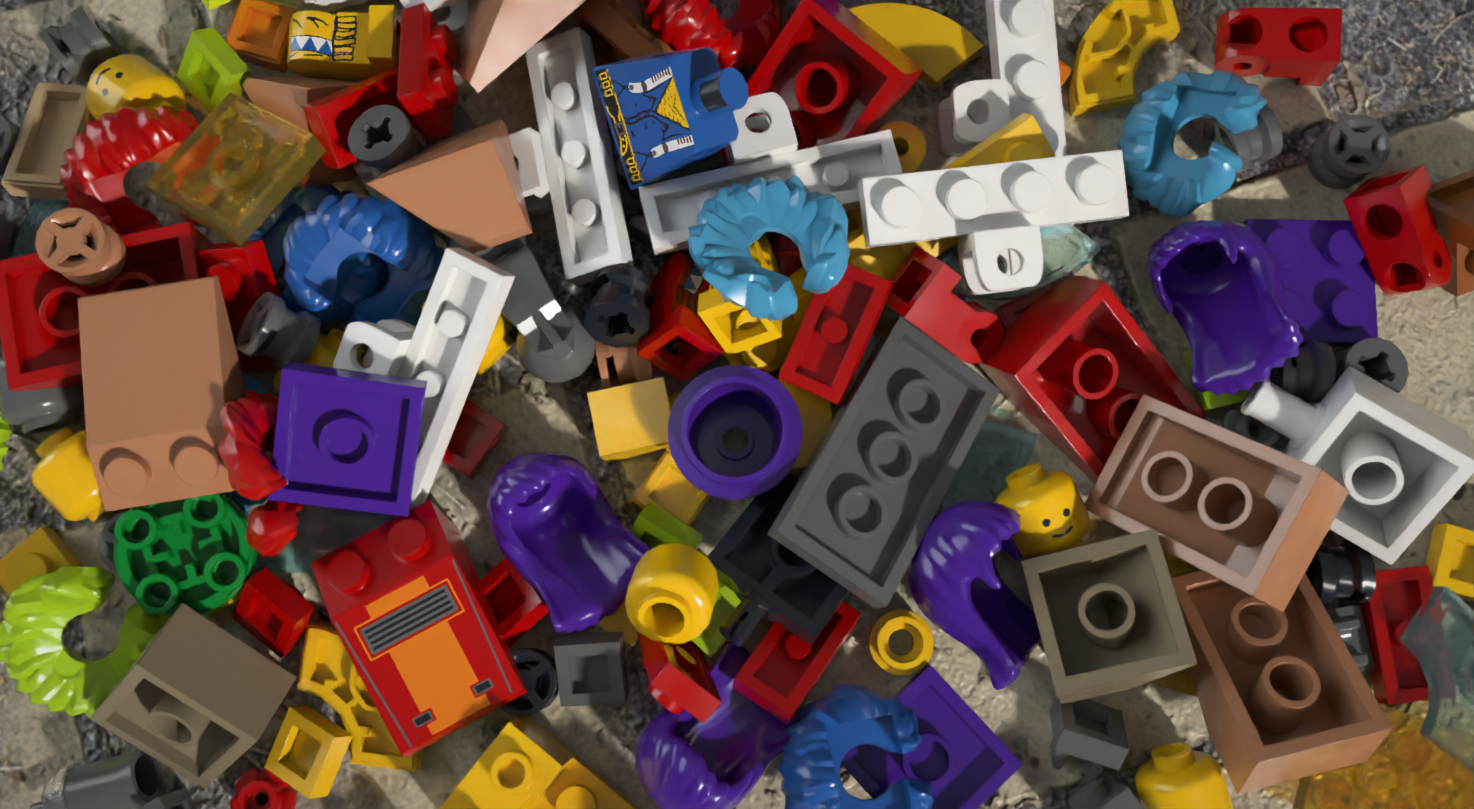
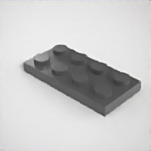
(885, 463)

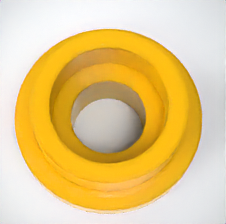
(921, 642)

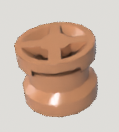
(66, 236)
(626, 368)

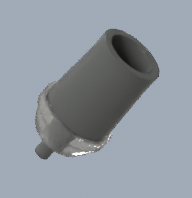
(104, 784)

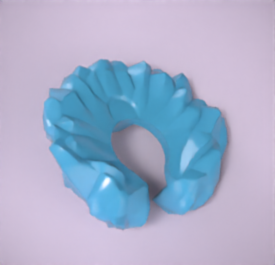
(1149, 133)
(741, 217)

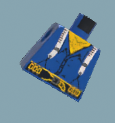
(669, 110)

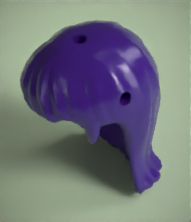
(1227, 300)
(563, 537)
(963, 592)
(711, 762)

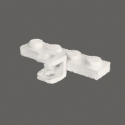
(1022, 80)
(766, 150)
(571, 158)
(994, 211)
(440, 349)

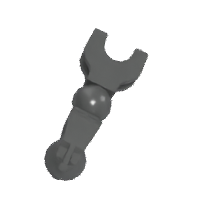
(549, 333)

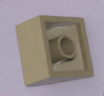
(1108, 616)
(195, 697)

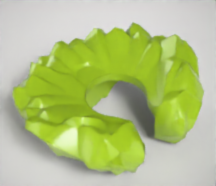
(35, 647)

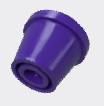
(728, 401)

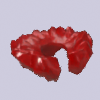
(735, 40)
(109, 150)
(248, 435)

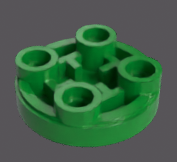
(184, 553)

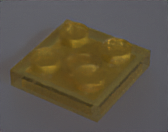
(235, 168)

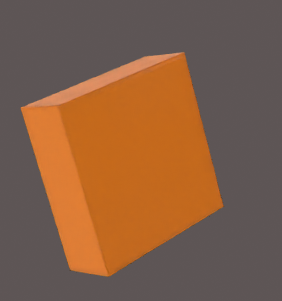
(261, 33)

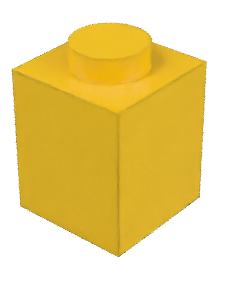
(631, 419)

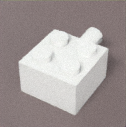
(1380, 448)

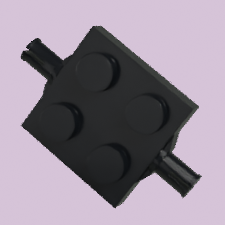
(770, 577)

